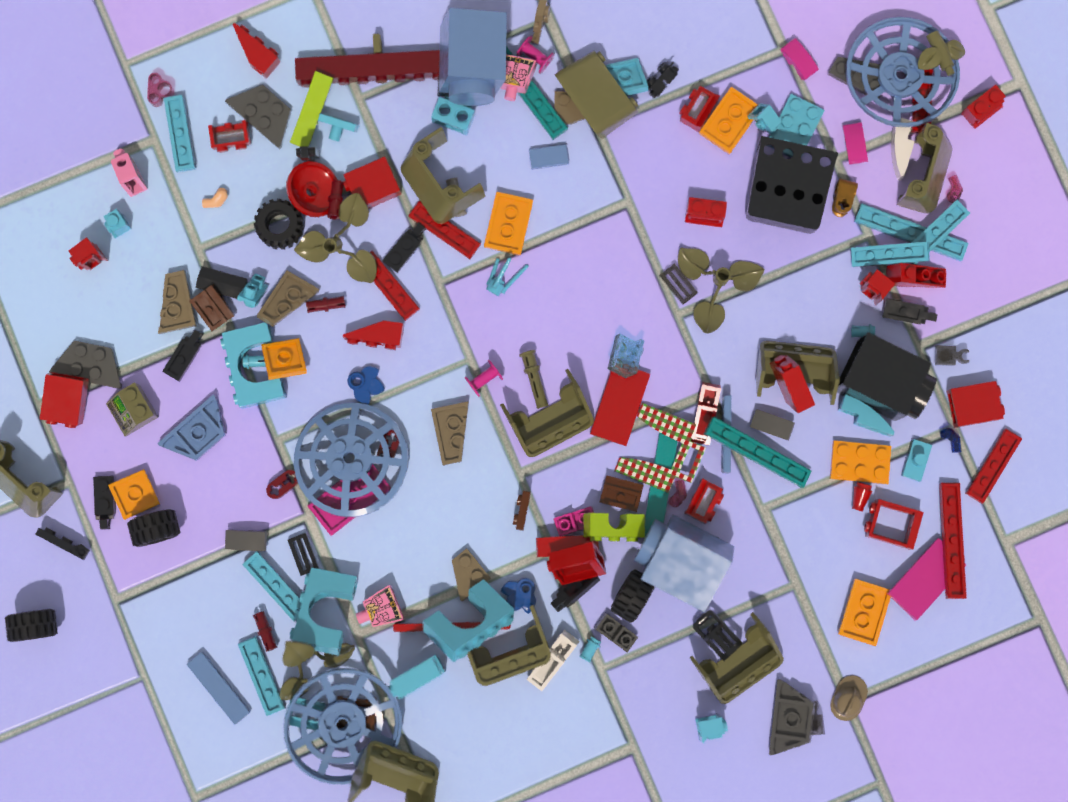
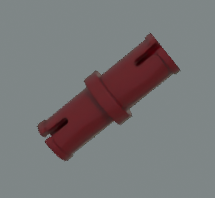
(335, 199)
(325, 304)
(265, 631)

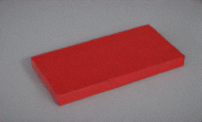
(619, 407)

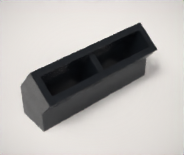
(225, 283)

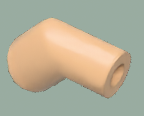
(217, 200)

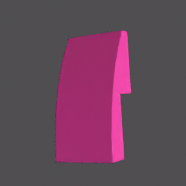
(800, 58)
(855, 143)
(571, 522)

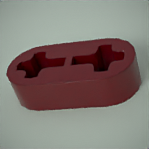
(394, 446)
(280, 481)

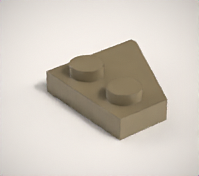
(542, 15)
(467, 573)

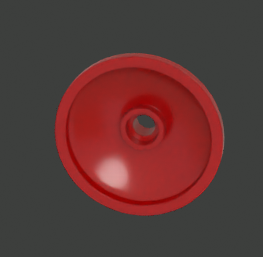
(313, 178)

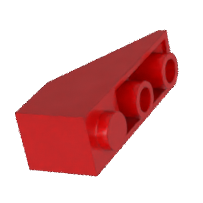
(260, 58)
(916, 275)
(381, 333)

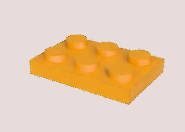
(729, 121)
(508, 223)
(860, 462)
(864, 612)

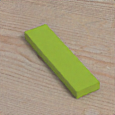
(311, 109)

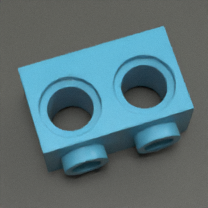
(451, 119)

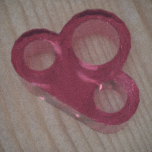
(154, 90)

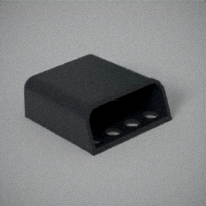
(788, 190)

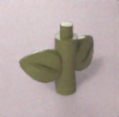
(940, 54)

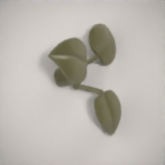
(317, 248)
(744, 276)
(299, 652)

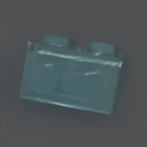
(625, 356)

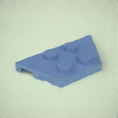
(197, 432)

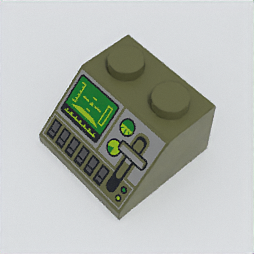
(131, 409)

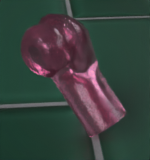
(956, 190)
(680, 494)

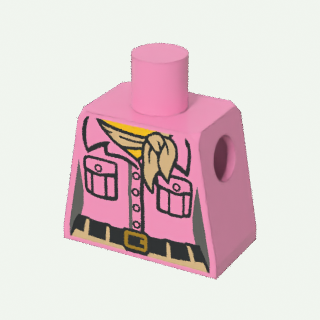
(518, 76)
(128, 173)
(381, 608)

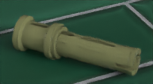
(532, 370)

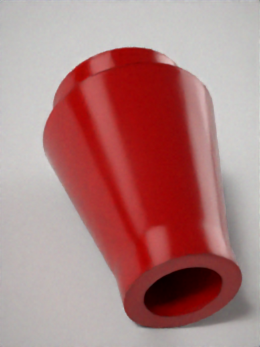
(861, 495)

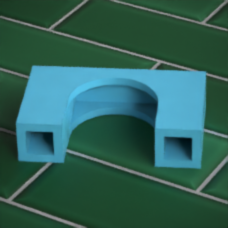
(237, 344)
(320, 585)
(458, 641)
(416, 677)

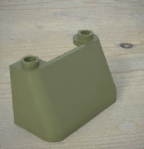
(597, 94)
(924, 194)
(33, 499)

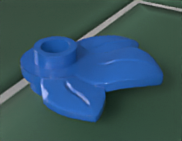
(368, 386)
(517, 597)

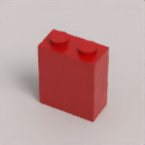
(373, 182)
(792, 383)
(64, 399)
(975, 404)

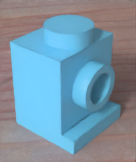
(765, 118)
(116, 223)

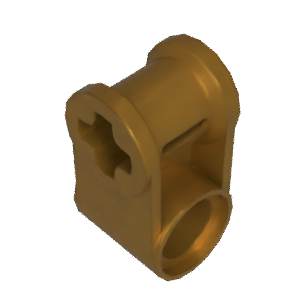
(844, 194)

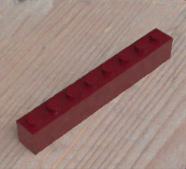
(370, 67)

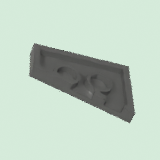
(838, 72)

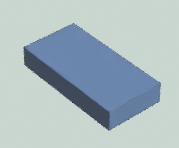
(548, 157)

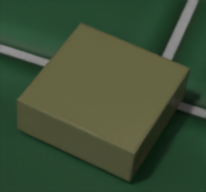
(377, 43)

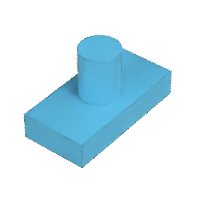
(337, 126)
(916, 460)

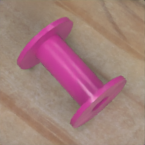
(535, 54)
(483, 378)

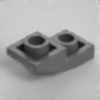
(772, 424)
(246, 540)
(616, 632)

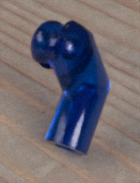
(953, 437)

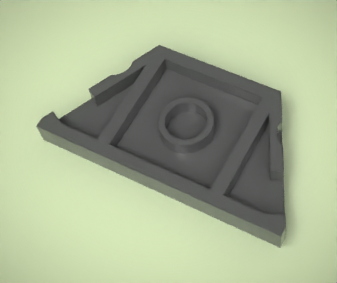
(263, 112)
(89, 362)
(791, 719)

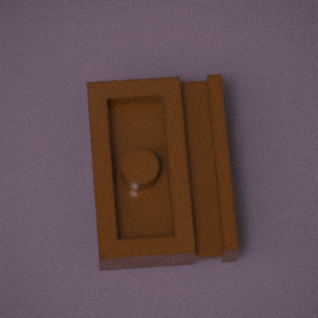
(212, 307)
(621, 493)
(520, 518)

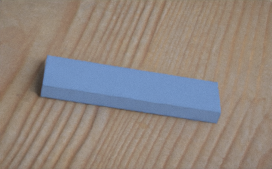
(725, 451)
(218, 688)

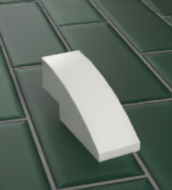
(901, 149)
(559, 653)

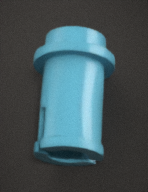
(859, 331)
(252, 361)
(590, 649)

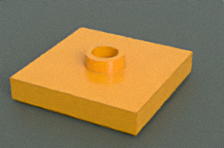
(283, 359)
(134, 494)

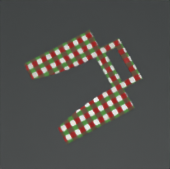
(656, 475)

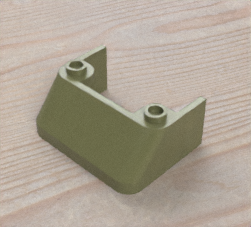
(439, 202)
(817, 365)
(553, 423)
(525, 658)
(744, 667)
(396, 770)

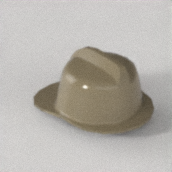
(849, 698)

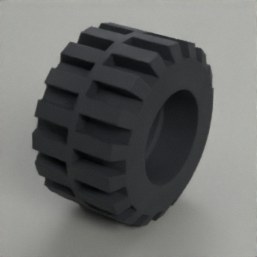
(274, 209)
(153, 528)
(632, 597)
(31, 625)

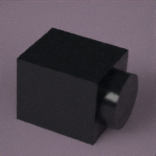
(887, 378)

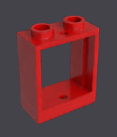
(912, 530)
(576, 563)

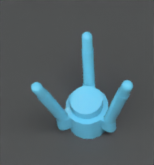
(495, 285)

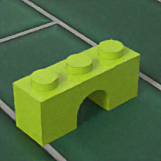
(598, 527)

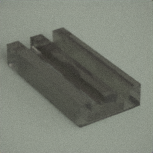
(685, 281)

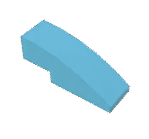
(865, 416)

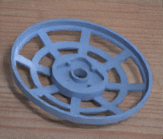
(902, 62)
(359, 467)
(331, 715)

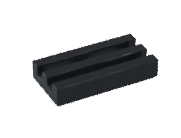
(302, 572)

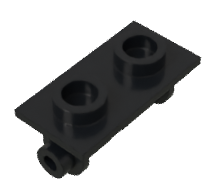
(665, 72)

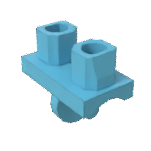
(253, 291)

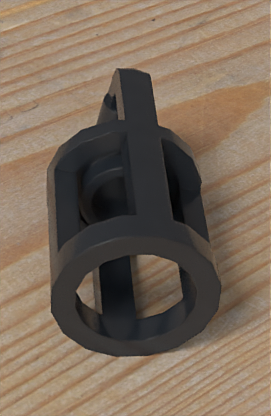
(715, 632)

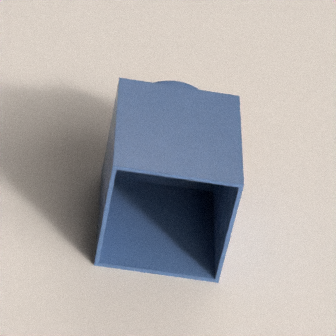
(472, 55)
(684, 561)

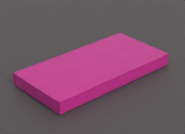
(334, 523)
(921, 582)

